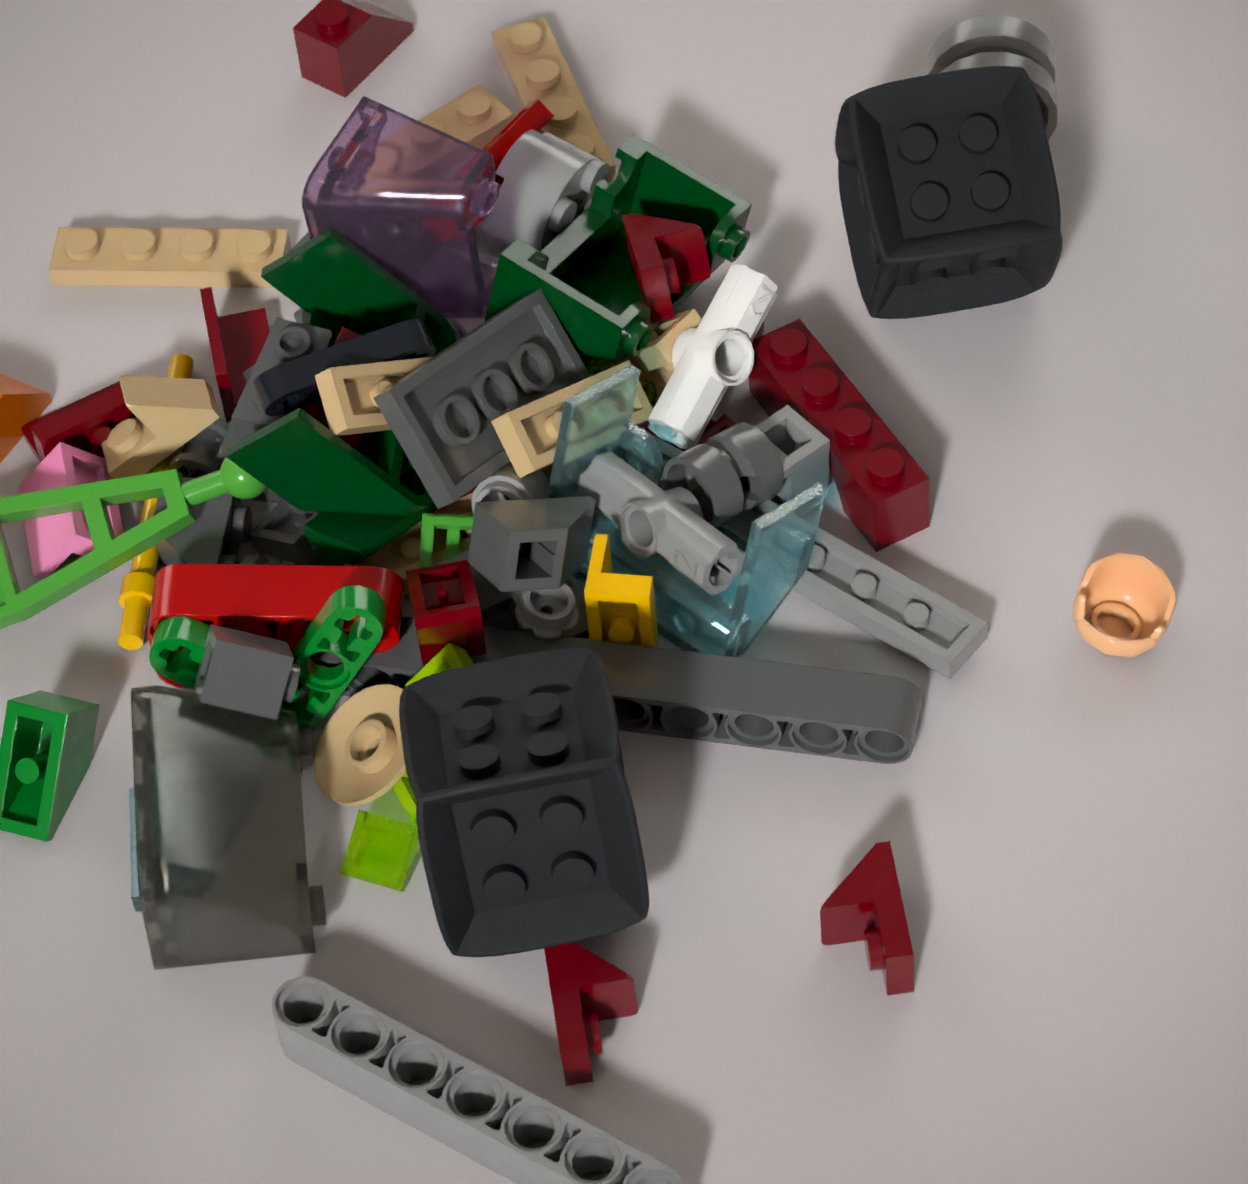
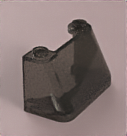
(221, 831)

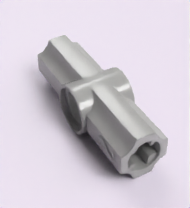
(661, 523)

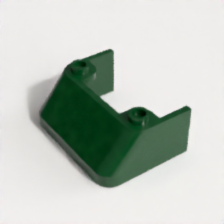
(297, 453)

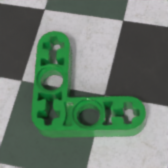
(322, 635)

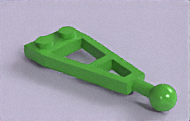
(109, 550)

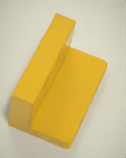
(618, 605)

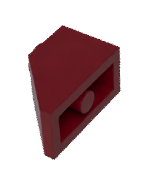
(346, 42)

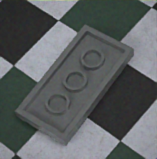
(449, 401)

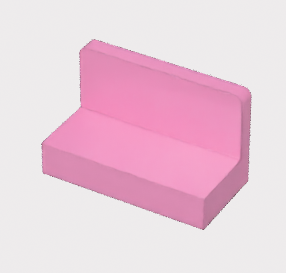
(59, 535)

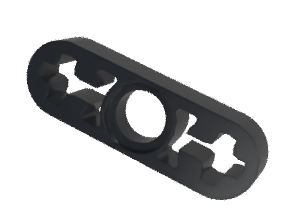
(294, 382)

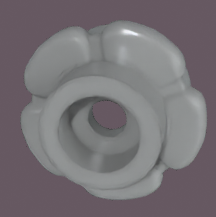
(556, 601)

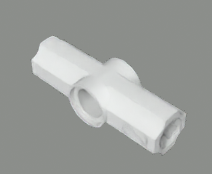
(712, 356)

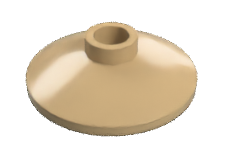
(361, 747)

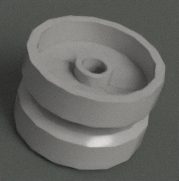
(1000, 42)

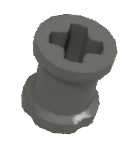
(201, 452)

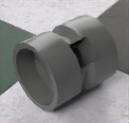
(728, 472)

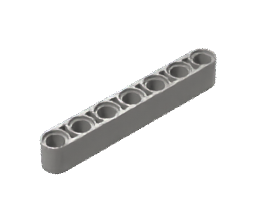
(454, 1091)

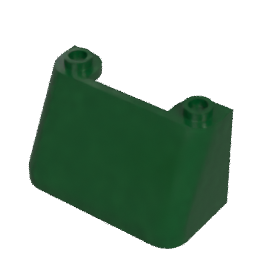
(589, 264)

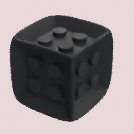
(948, 192)
(523, 803)

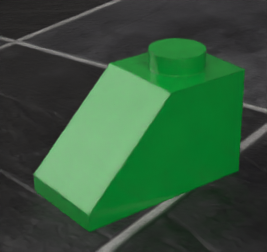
(43, 760)

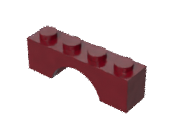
(873, 472)

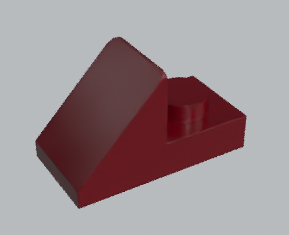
(664, 258)
(872, 910)
(582, 994)

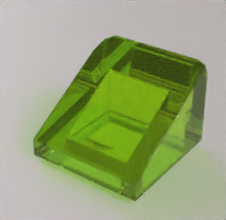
(382, 851)

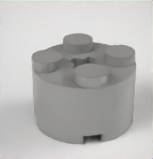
(543, 189)

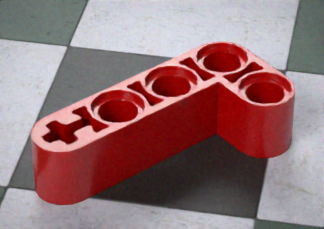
(268, 598)

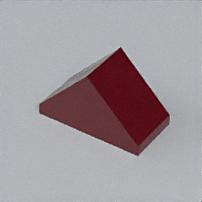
(446, 609)

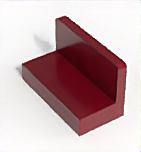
(234, 347)
(79, 424)

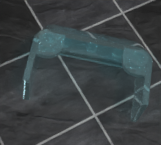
(686, 614)

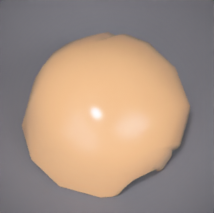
(1123, 605)

